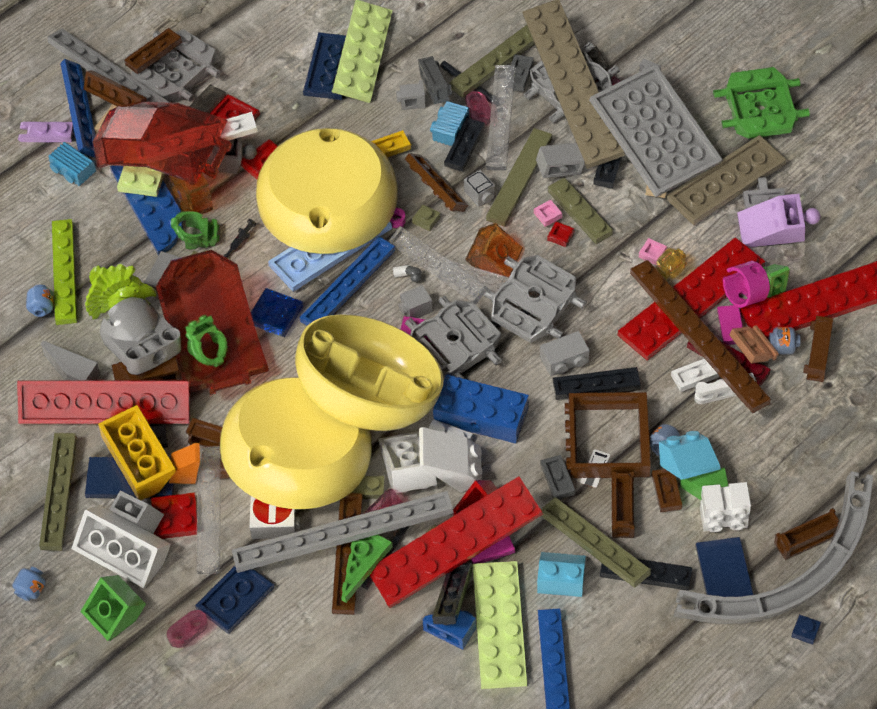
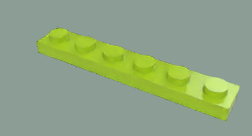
(64, 272)

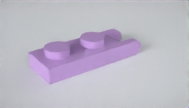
(46, 132)

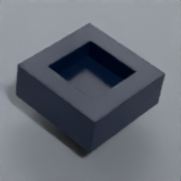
(806, 629)

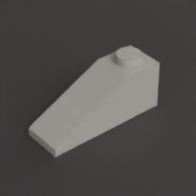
(70, 365)

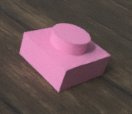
(547, 213)
(651, 251)

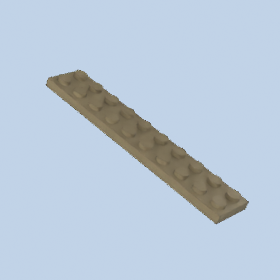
(571, 82)

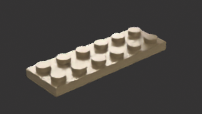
(726, 180)

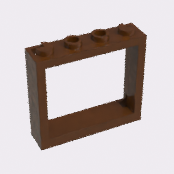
(607, 401)

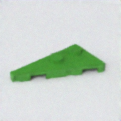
(362, 561)

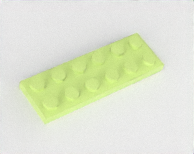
(362, 51)
(499, 625)

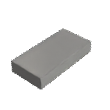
(159, 268)

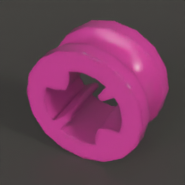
(399, 222)

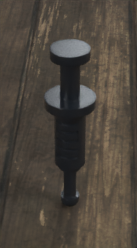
(243, 233)

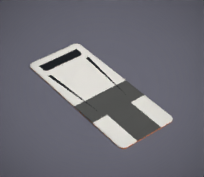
(596, 457)

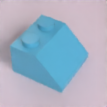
(688, 455)
(561, 574)

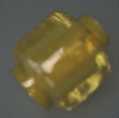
(671, 263)

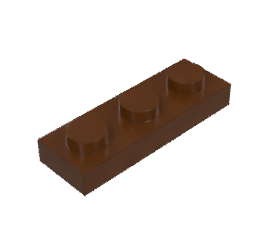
(153, 51)

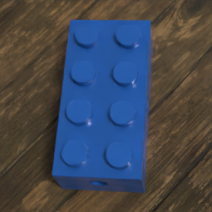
(481, 408)

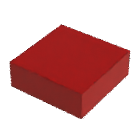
(560, 234)

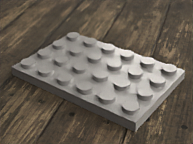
(655, 130)

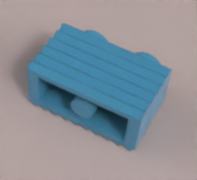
(449, 122)
(71, 164)

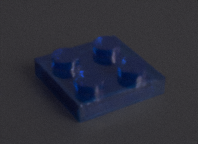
(275, 312)

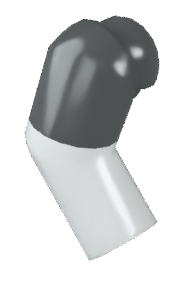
(408, 270)

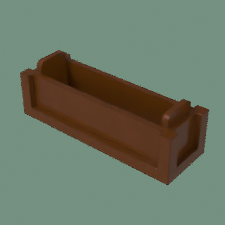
(819, 350)
(203, 433)
(622, 505)
(807, 535)

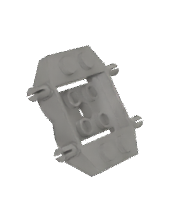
(177, 84)
(542, 84)
(555, 291)
(475, 333)

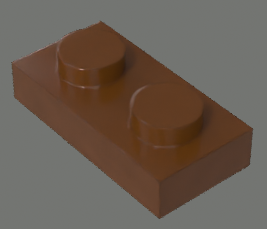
(666, 490)

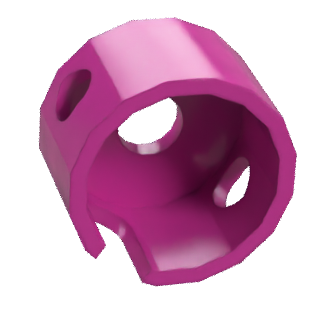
(750, 281)

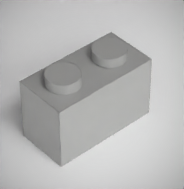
(560, 160)
(564, 353)
(136, 512)

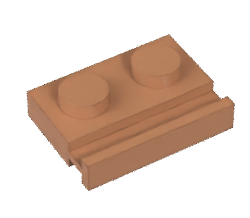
(753, 344)

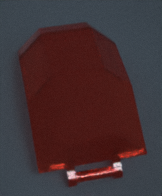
(162, 138)
(211, 287)

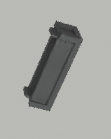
(433, 80)

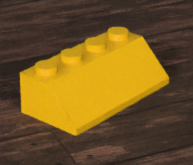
(137, 452)

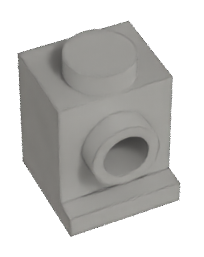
(411, 96)

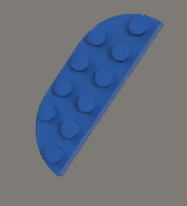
(154, 214)

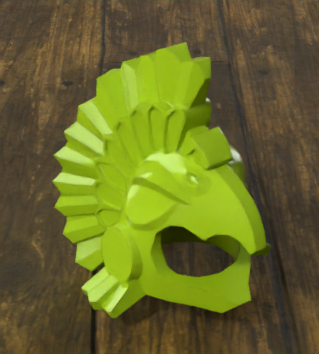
(113, 286)

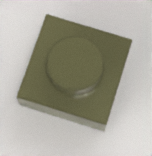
(426, 217)

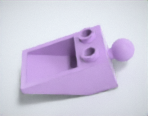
(769, 223)

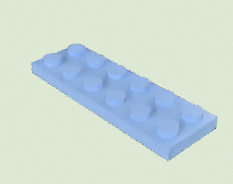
(300, 267)

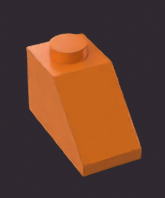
(186, 464)

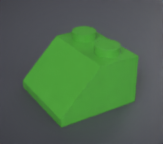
(112, 606)

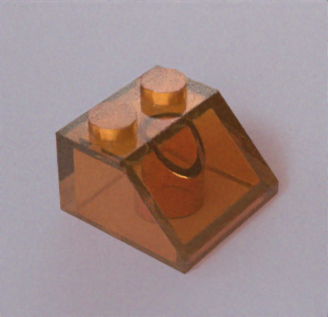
(491, 250)

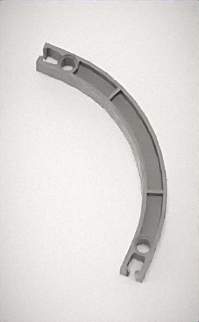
(789, 596)

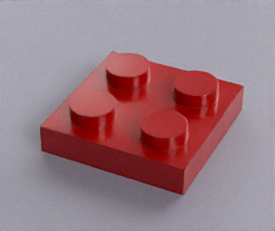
(178, 517)

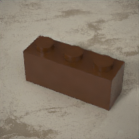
(164, 371)

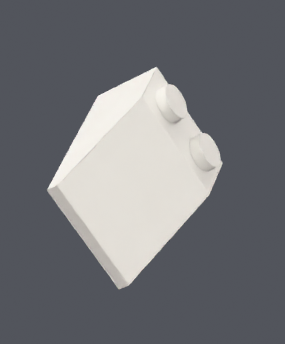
(450, 458)
(402, 463)

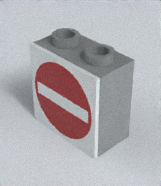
(271, 521)

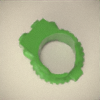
(194, 219)
(196, 330)

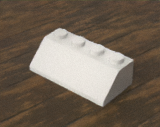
(120, 545)

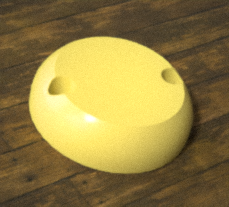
(326, 191)
(367, 372)
(290, 449)

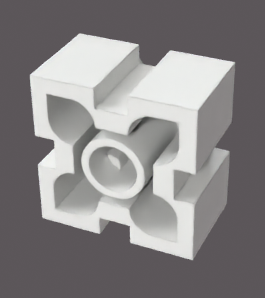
(725, 507)

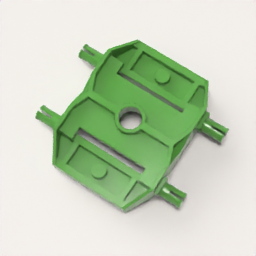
(779, 111)

